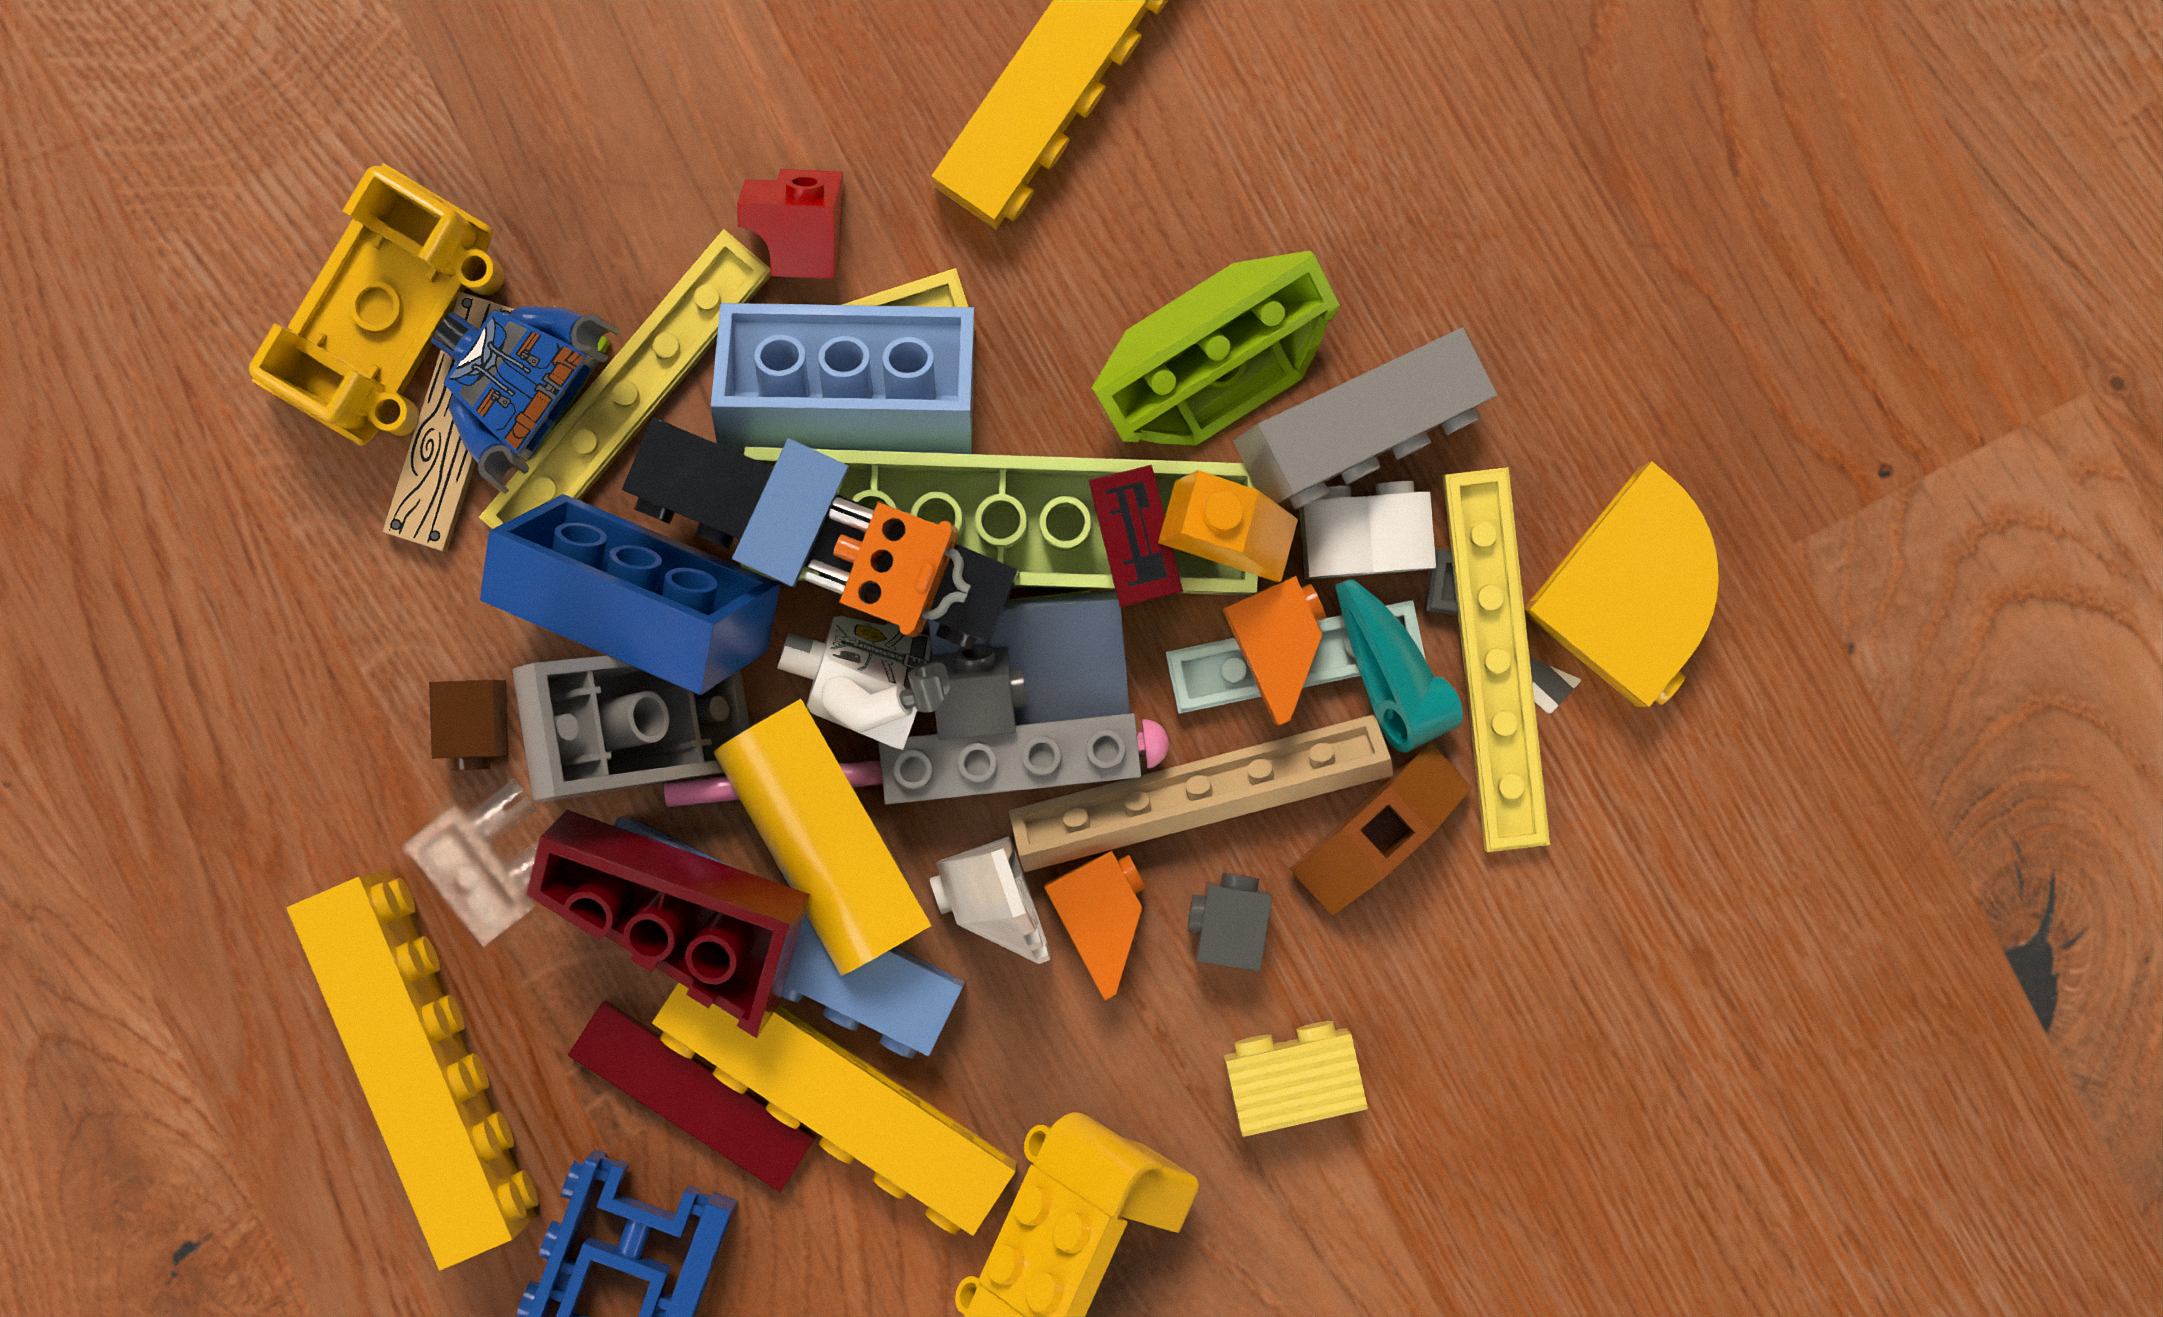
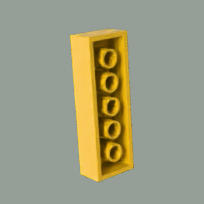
(415, 1066)

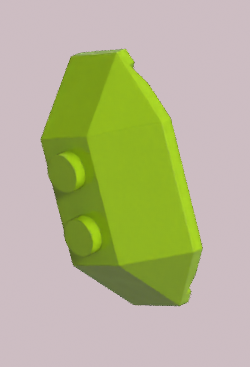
(1217, 350)

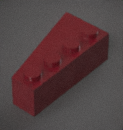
(674, 912)

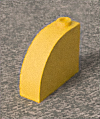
(1635, 589)

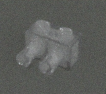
(465, 873)

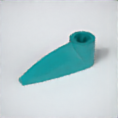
(1400, 685)

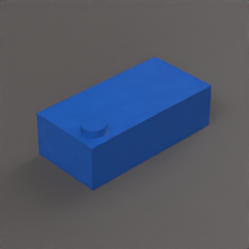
(629, 592)

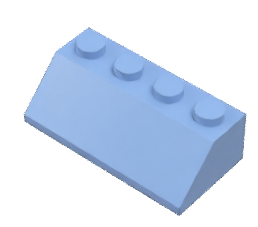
(844, 377)

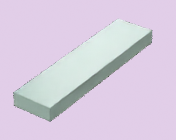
(1219, 675)

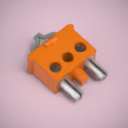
(916, 568)

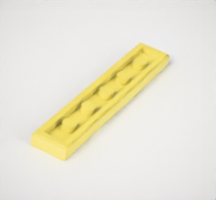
(634, 381)
(1496, 659)

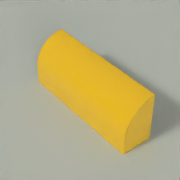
(821, 837)

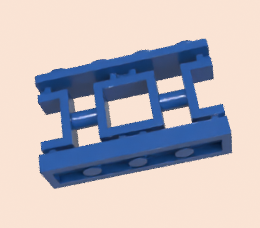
(566, 1276)

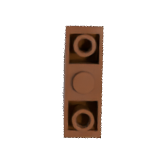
(1382, 830)

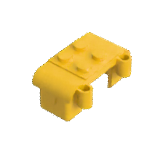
(376, 307)
(1071, 1219)

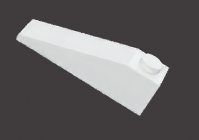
(992, 898)

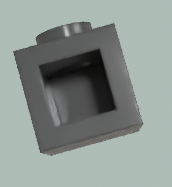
(980, 693)
(1231, 922)

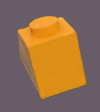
(1228, 525)

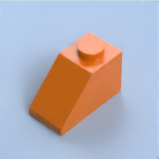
(1278, 641)
(1100, 913)

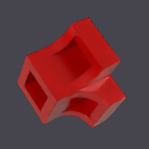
(796, 220)

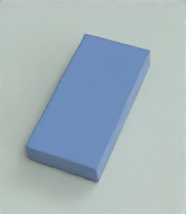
(791, 512)

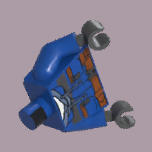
(516, 379)

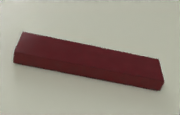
(690, 1096)

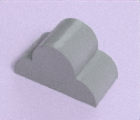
(618, 728)

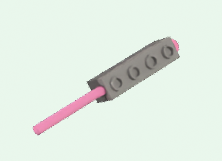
(1022, 760)

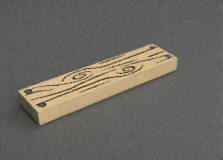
(437, 461)

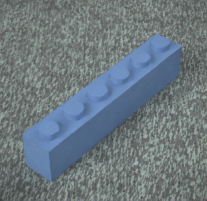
(890, 994)

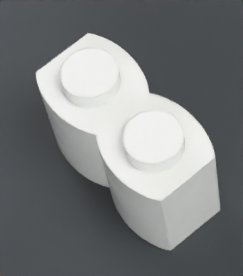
(1368, 532)

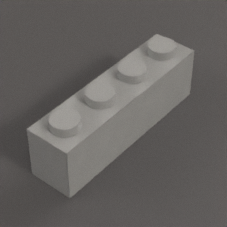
(1364, 418)

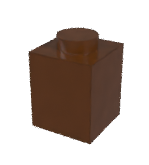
(468, 722)

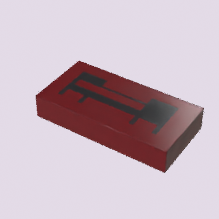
(1130, 527)

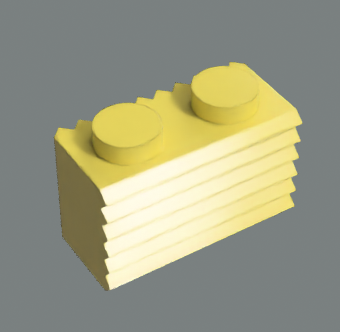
(1294, 1078)

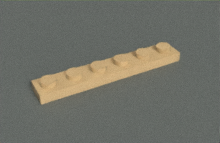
(1200, 793)

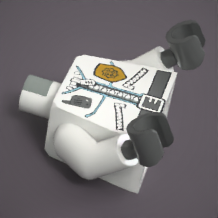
(868, 677)

